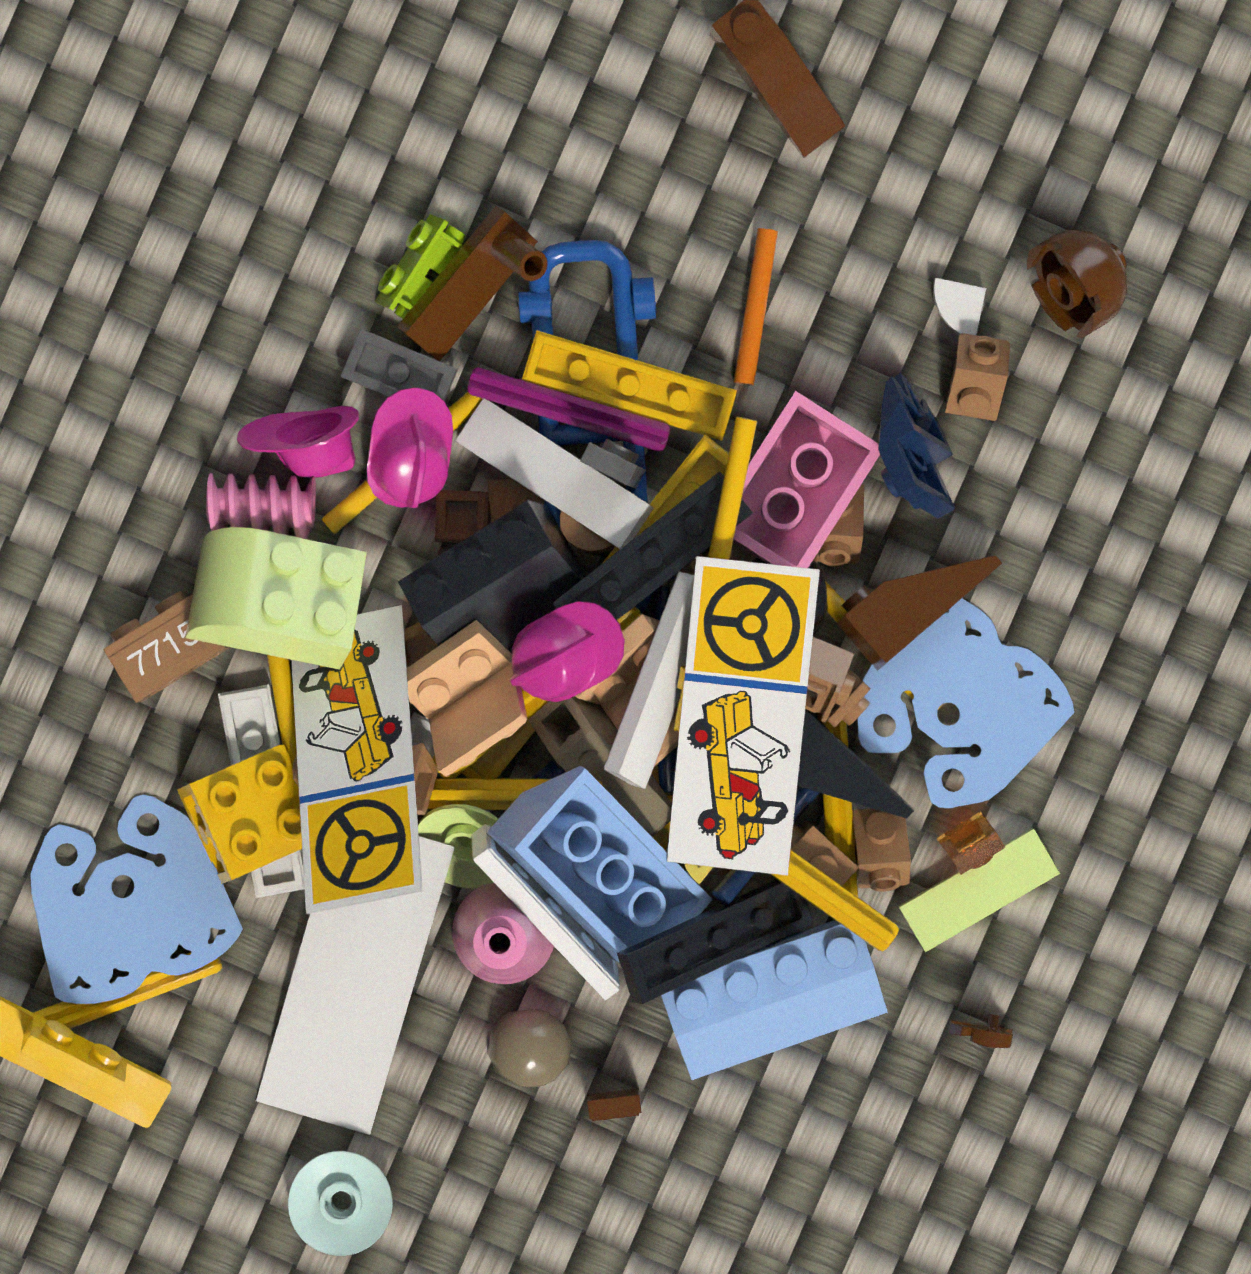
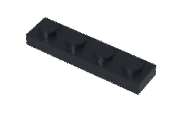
(654, 554)
(712, 940)

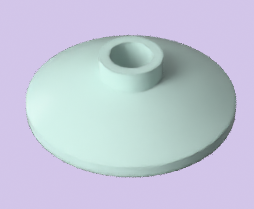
(335, 1229)

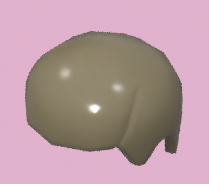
(529, 1047)

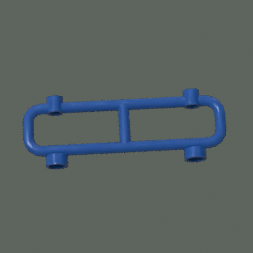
(632, 301)

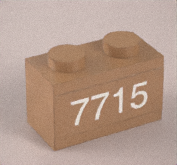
(157, 652)

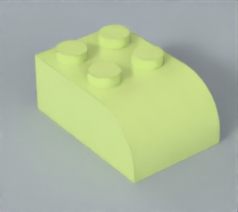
(277, 595)

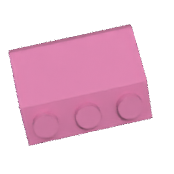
(801, 483)

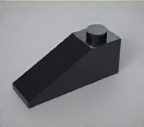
(838, 772)

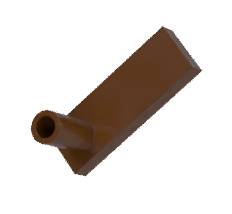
(471, 281)

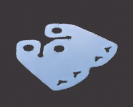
(994, 704)
(133, 933)

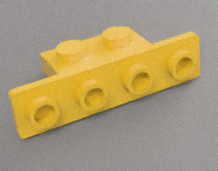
(80, 1065)

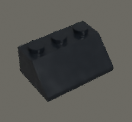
(495, 576)

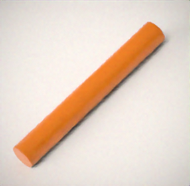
(755, 306)

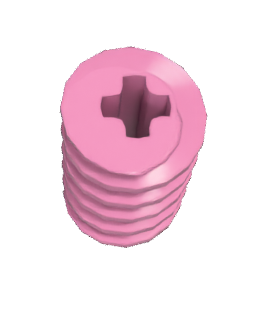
(262, 507)

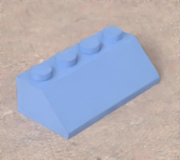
(597, 861)
(775, 998)

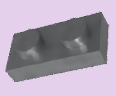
(392, 367)
(614, 462)

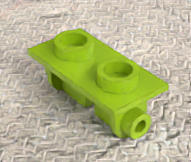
(426, 250)

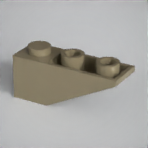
(582, 736)

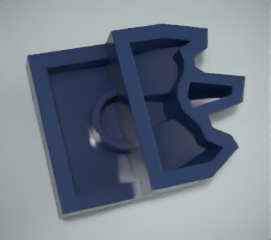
(911, 448)

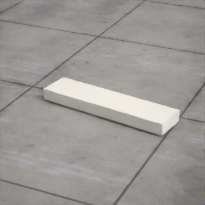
(554, 474)
(654, 692)
(250, 730)
(546, 914)

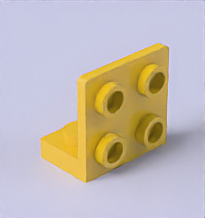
(246, 813)

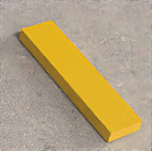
(629, 385)

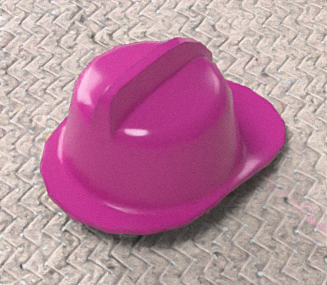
(305, 441)
(409, 448)
(567, 651)

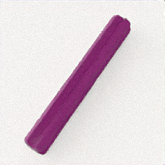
(568, 409)

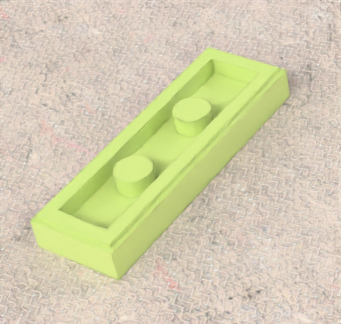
(970, 897)

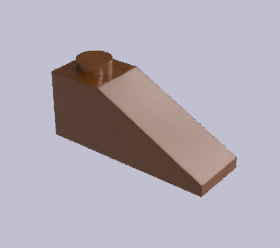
(776, 75)
(903, 608)

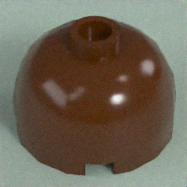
(1079, 280)

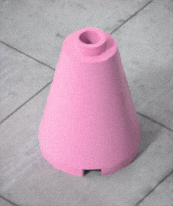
(492, 912)

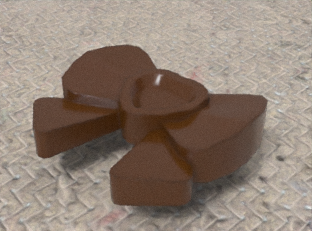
(987, 1035)

